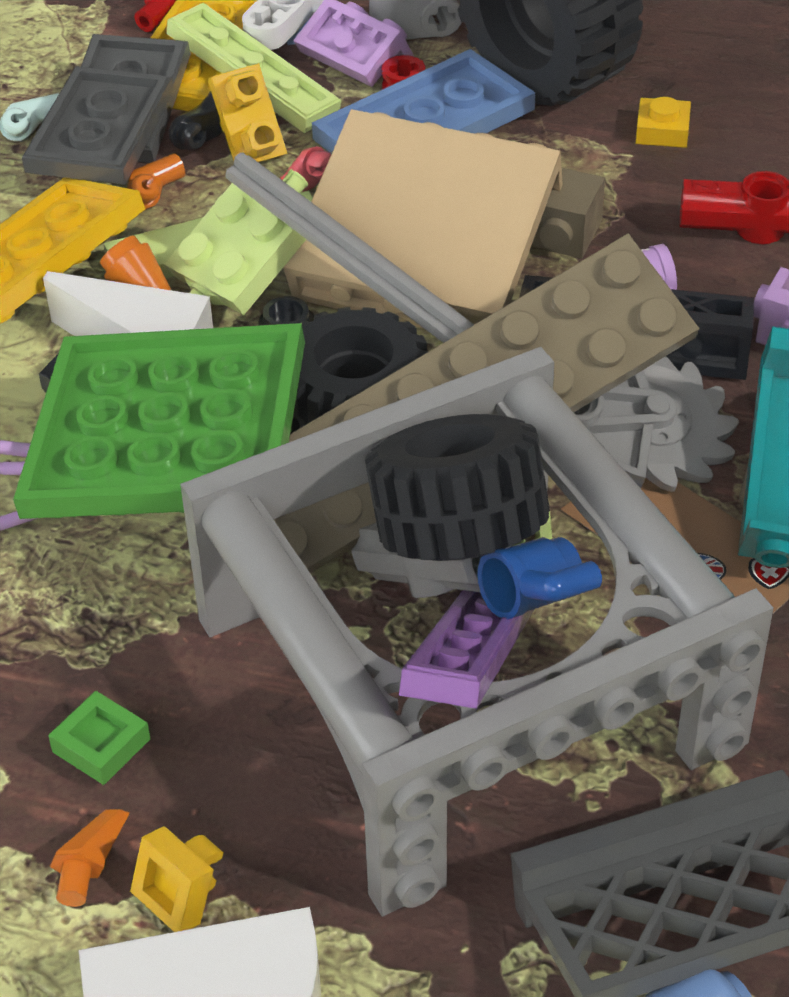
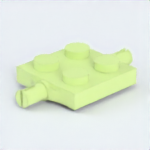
(236, 249)

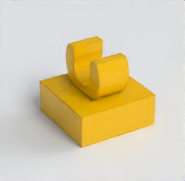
(175, 877)

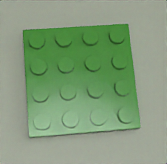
(153, 411)

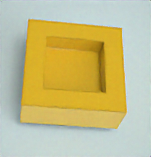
(663, 122)

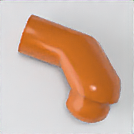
(154, 175)

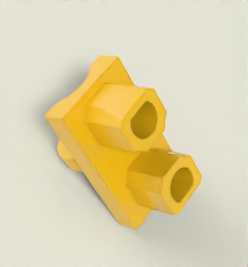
(247, 114)

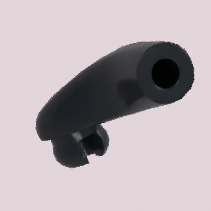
(196, 126)

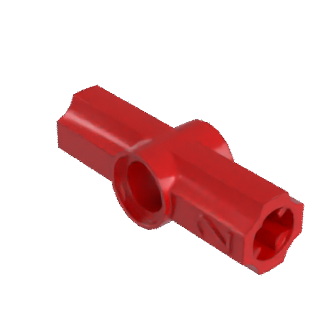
(752, 207)

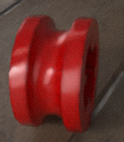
(400, 68)

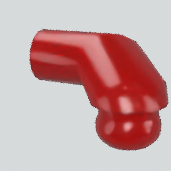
(152, 14)

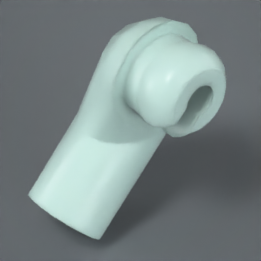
(24, 117)

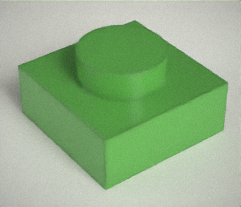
(99, 737)

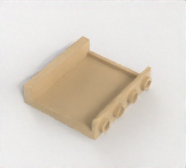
(436, 205)

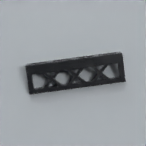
(723, 335)

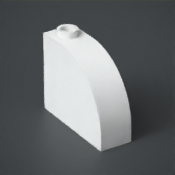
(230, 959)

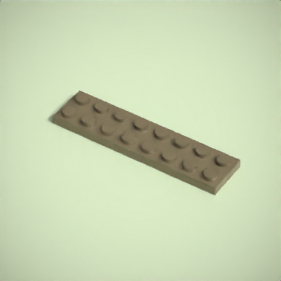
(594, 322)

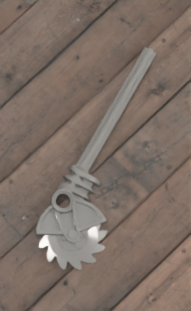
(651, 424)

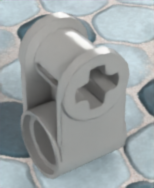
(417, 16)

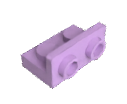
(351, 40)

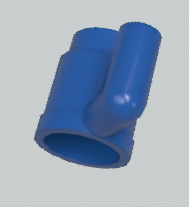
(534, 576)

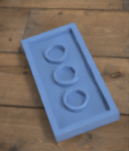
(456, 94)

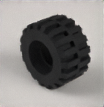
(349, 354)
(458, 487)

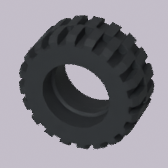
(555, 44)

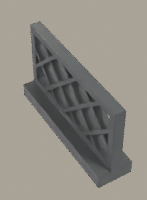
(668, 852)

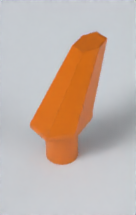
(85, 856)

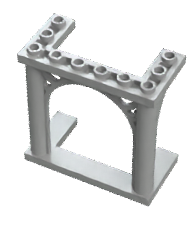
(400, 774)

